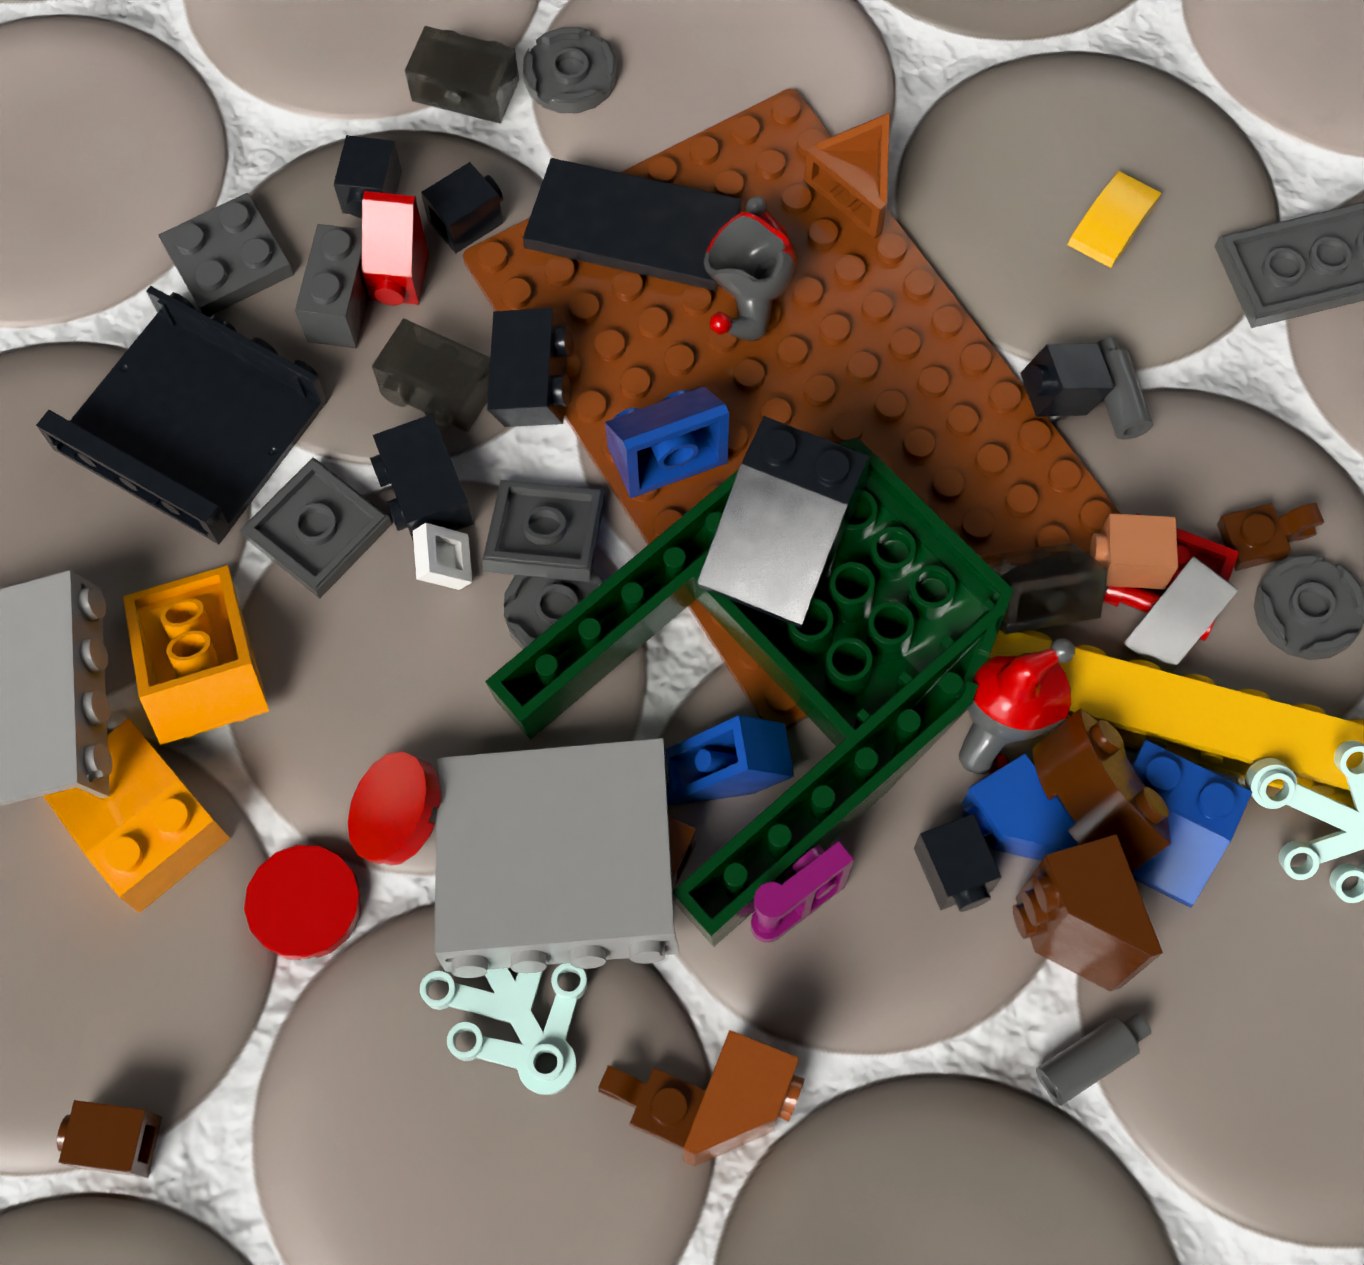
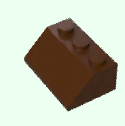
(1088, 914)

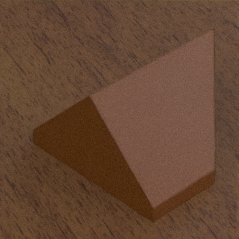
(854, 172)

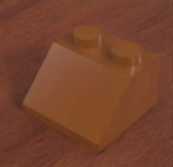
(743, 1098)

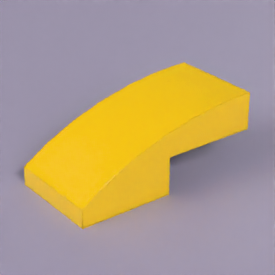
(1114, 219)

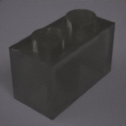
(462, 74)
(433, 375)
(1050, 586)

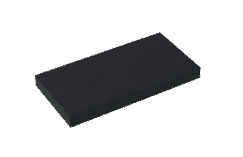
(627, 222)

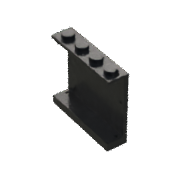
(191, 417)

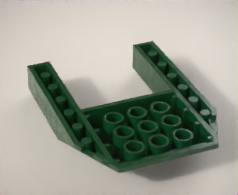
(874, 667)

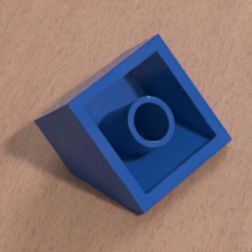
(669, 440)
(1200, 819)

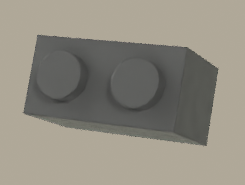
(333, 288)

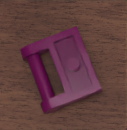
(816, 881)

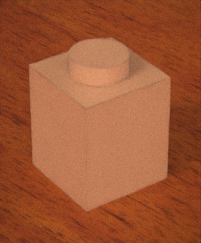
(1137, 550)

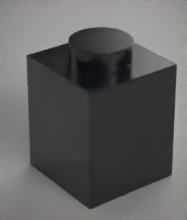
(365, 166)
(463, 206)
(1066, 380)
(958, 864)

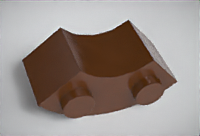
(1099, 788)

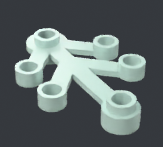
(1348, 819)
(514, 1004)

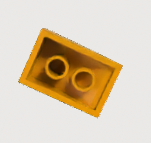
(193, 655)
(147, 828)

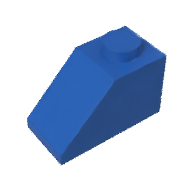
(729, 761)
(1017, 812)

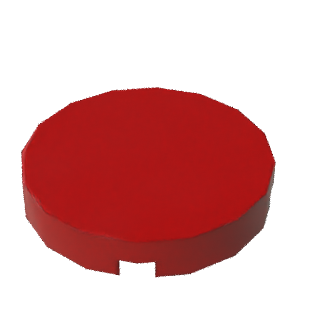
(393, 809)
(303, 902)

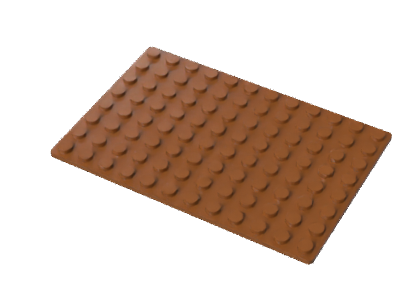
(850, 351)

